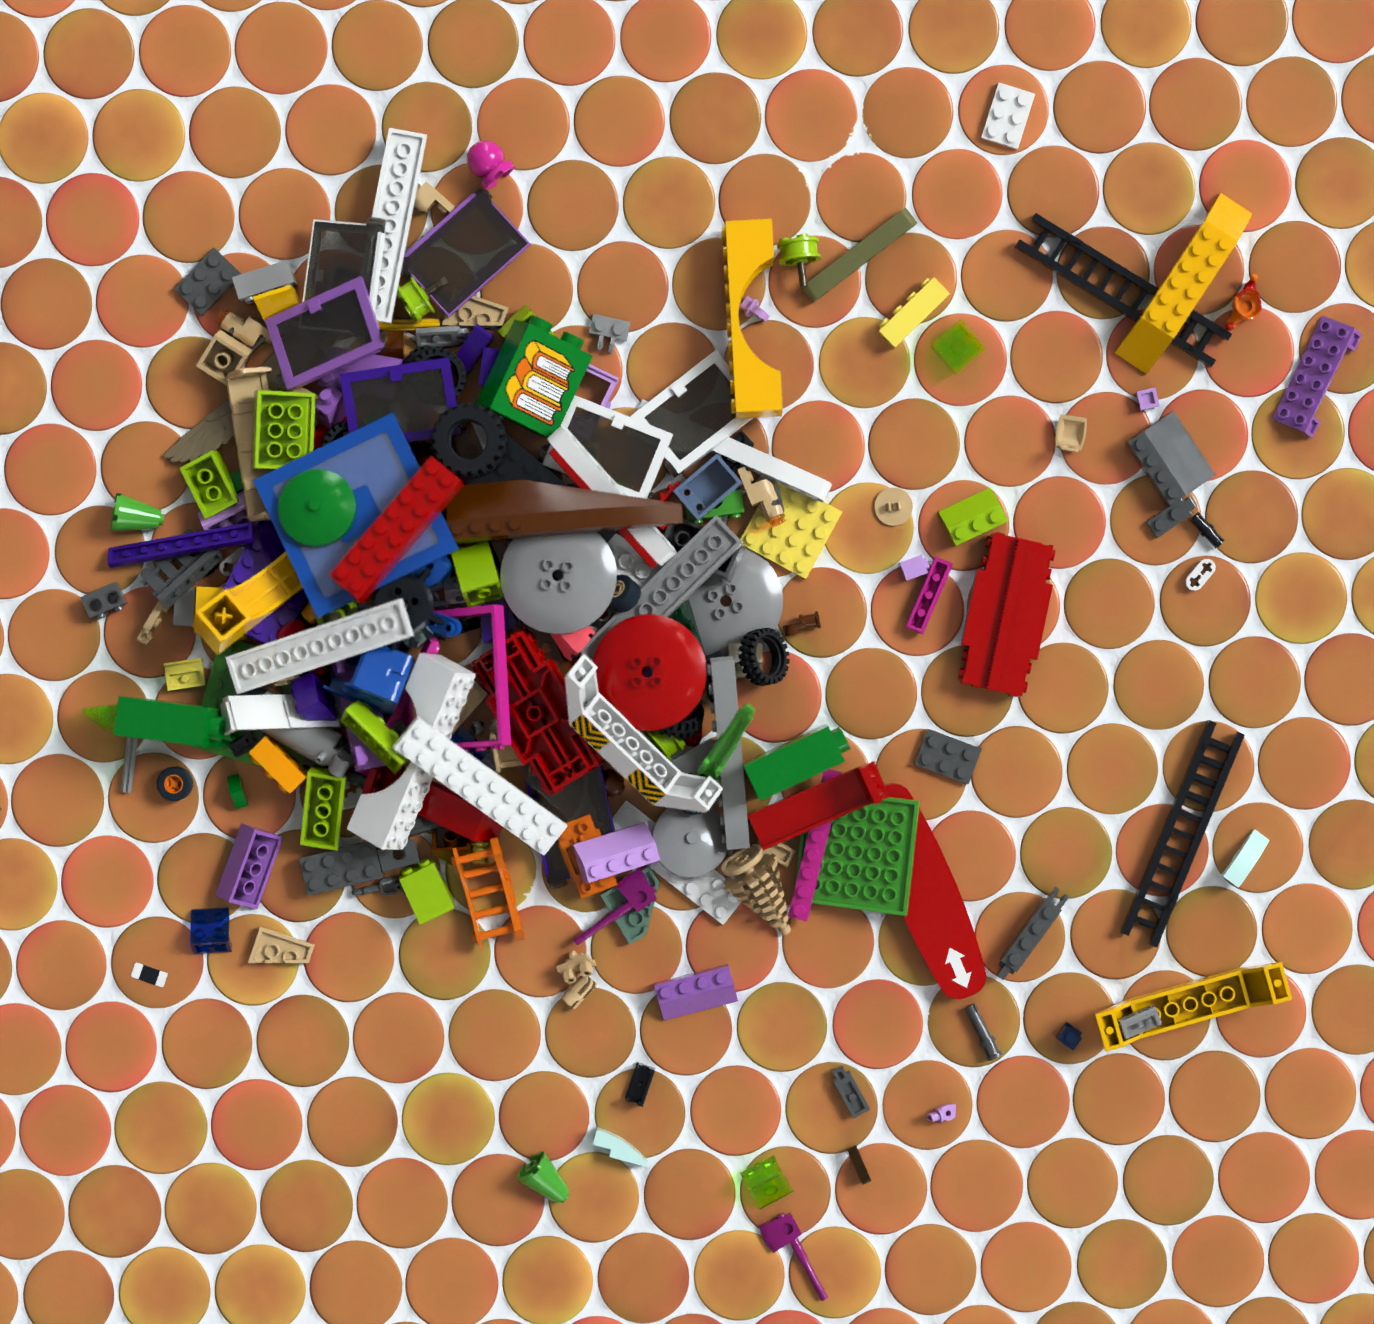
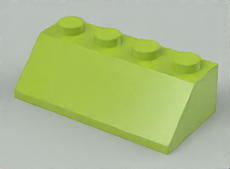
(374, 734)
(322, 809)

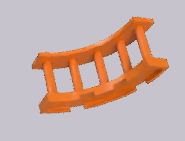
(504, 885)

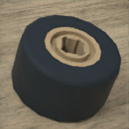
(626, 594)

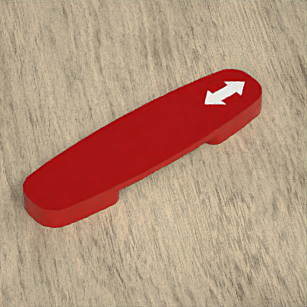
(940, 916)

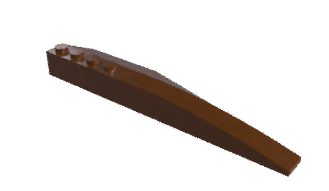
(546, 509)

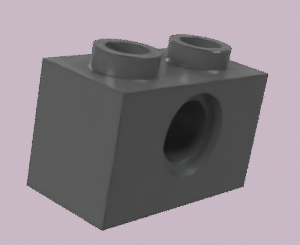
(410, 857)

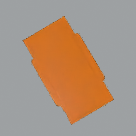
(580, 830)

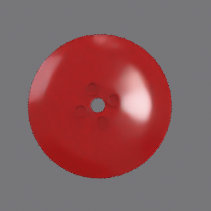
(676, 664)

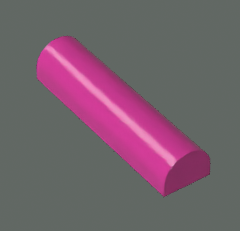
(929, 595)

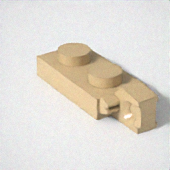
(152, 623)

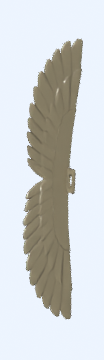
(216, 426)

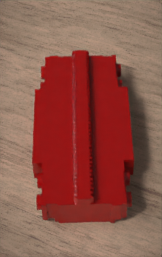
(1006, 614)
(539, 714)

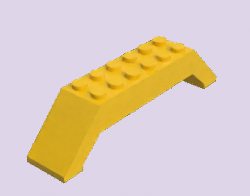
(1184, 284)
(1198, 1001)

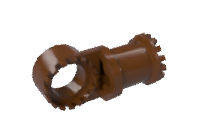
(806, 622)

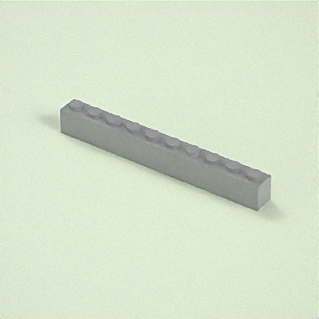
(732, 777)

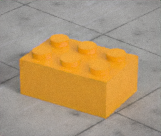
(278, 764)

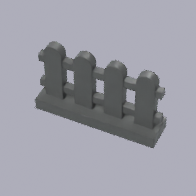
(179, 580)

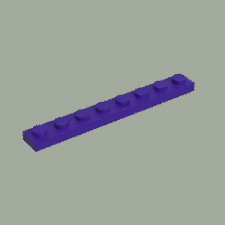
(181, 545)

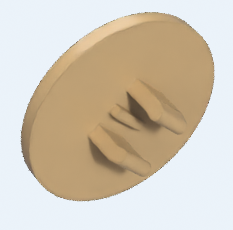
(893, 506)

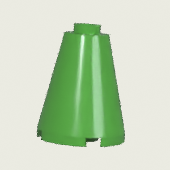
(134, 515)
(544, 1178)

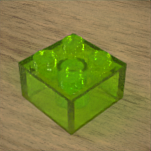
(958, 347)

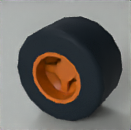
(168, 783)

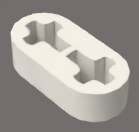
(1203, 577)

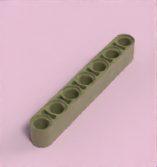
(859, 255)

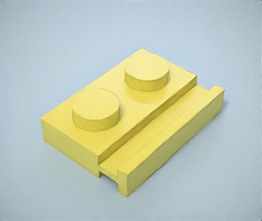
(185, 674)

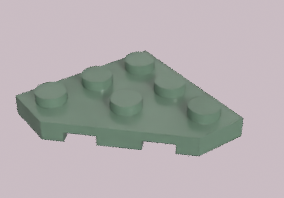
(633, 923)

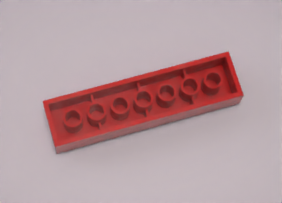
(396, 529)

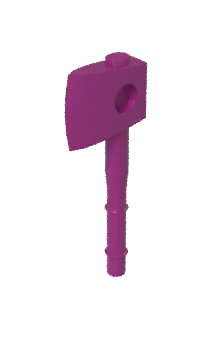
(637, 892)
(784, 1231)

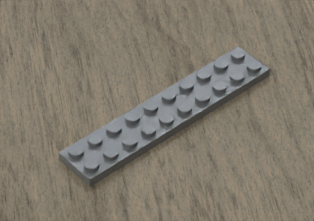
(678, 577)

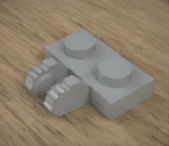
(609, 328)

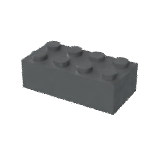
(681, 534)
(341, 868)

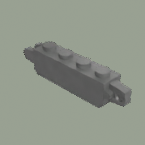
(1030, 934)

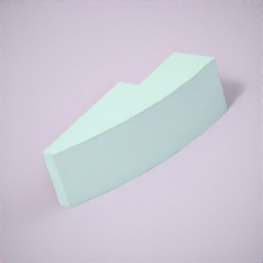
(1245, 858)
(619, 1147)

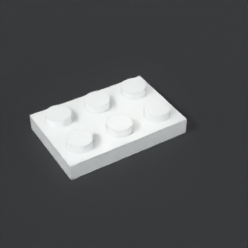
(1008, 116)

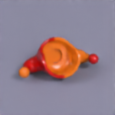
(1245, 304)

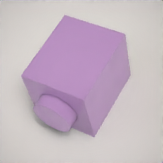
(914, 567)

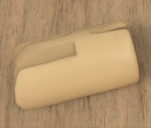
(578, 991)

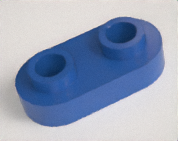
(443, 629)

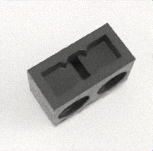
(102, 596)

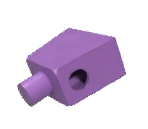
(330, 407)

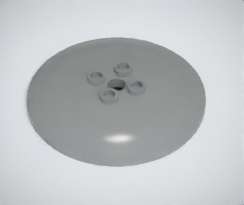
(563, 604)
(754, 604)

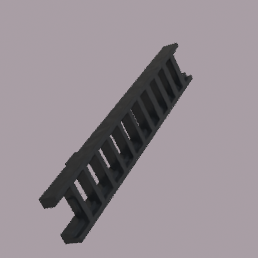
(1114, 302)
(1168, 827)

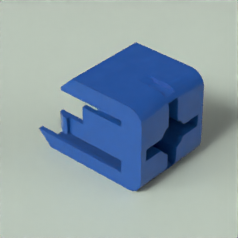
(376, 680)

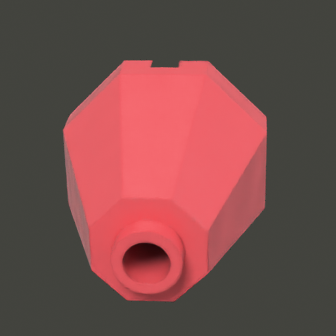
(572, 642)

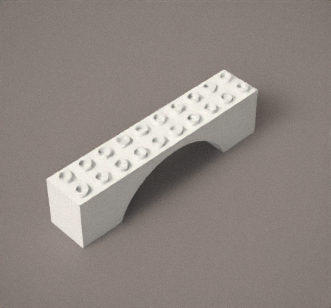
(438, 694)

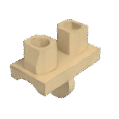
(576, 964)

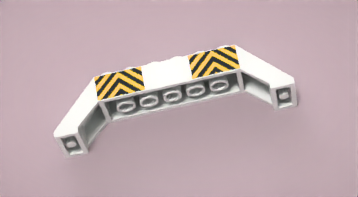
(630, 750)

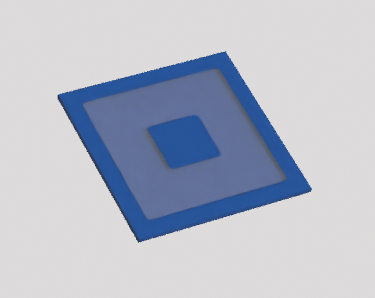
(376, 467)

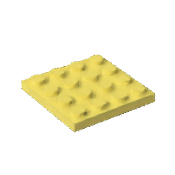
(797, 540)

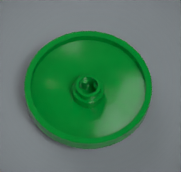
(317, 508)

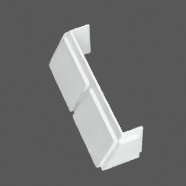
(266, 712)

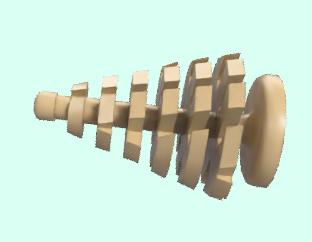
(757, 885)

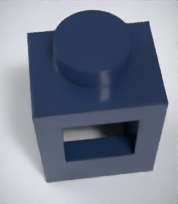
(1069, 1036)

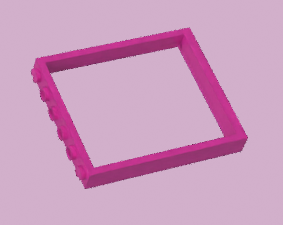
(500, 671)

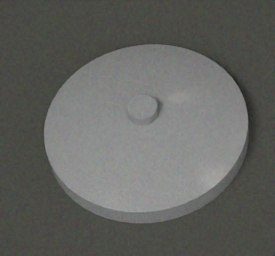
(689, 843)

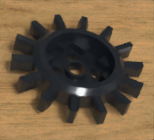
(419, 614)

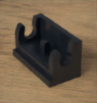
(640, 1084)

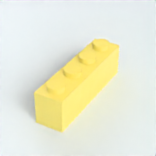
(914, 312)

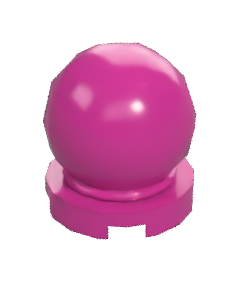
(487, 162)

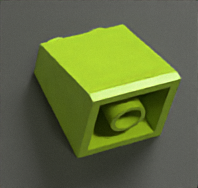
(477, 574)
(426, 890)

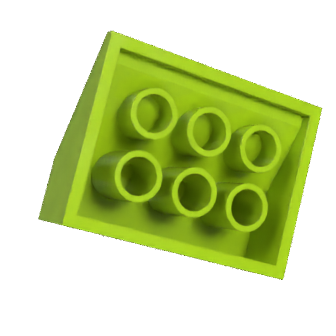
(281, 428)

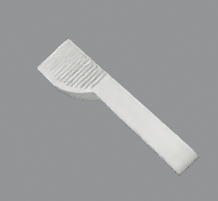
(772, 468)

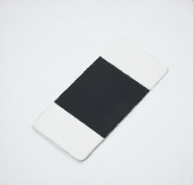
(149, 974)

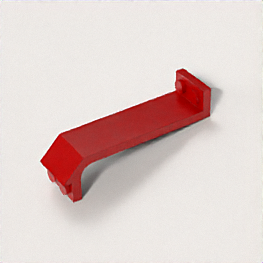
(818, 805)
(441, 807)

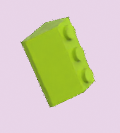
(972, 516)

